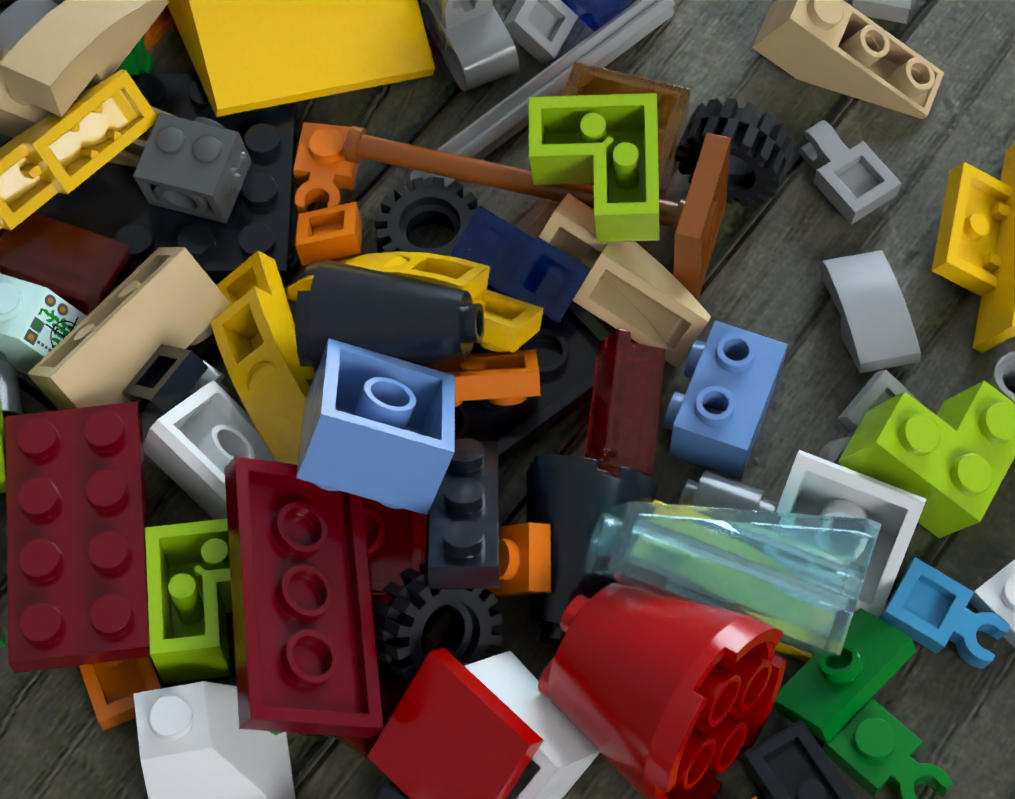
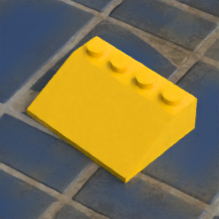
(299, 49)

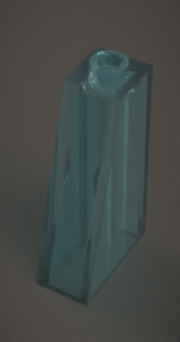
(772, 565)

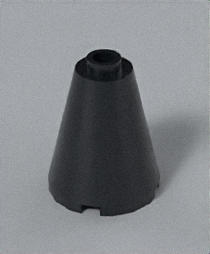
(384, 315)
(571, 498)

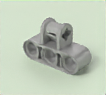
(472, 40)

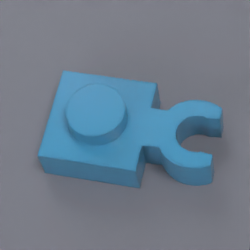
(935, 611)

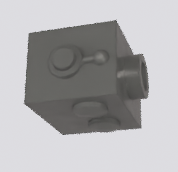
(193, 167)

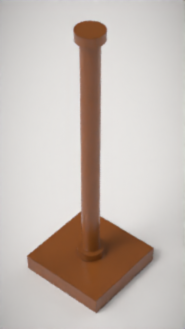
(693, 219)

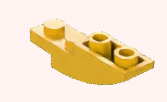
(506, 319)
(262, 356)

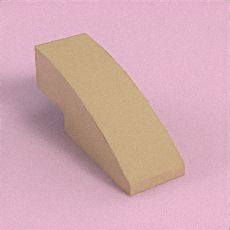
(74, 47)
(627, 284)

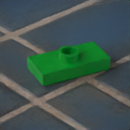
(834, 688)

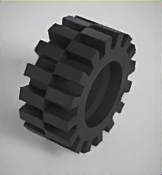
(757, 148)
(420, 208)
(410, 609)

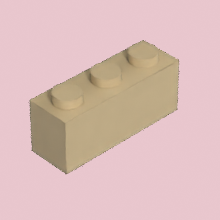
(160, 303)

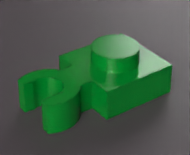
(879, 751)

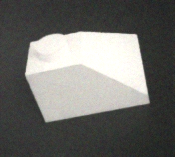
(198, 752)

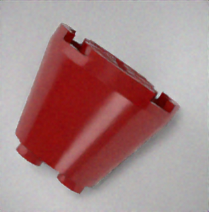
(664, 685)

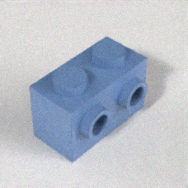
(725, 398)

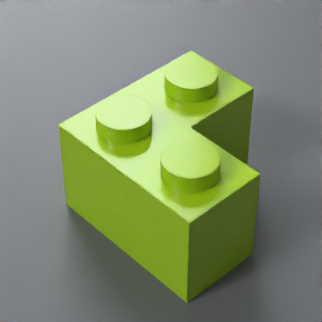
(602, 143)
(943, 457)
(189, 599)

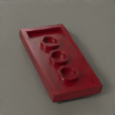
(76, 537)
(300, 604)

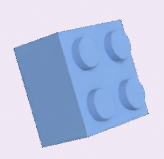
(377, 427)

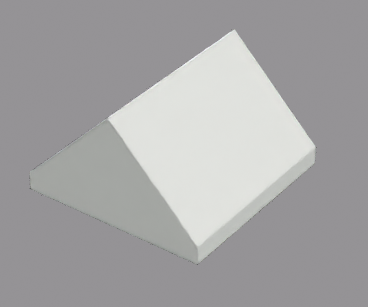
(200, 440)
(833, 490)

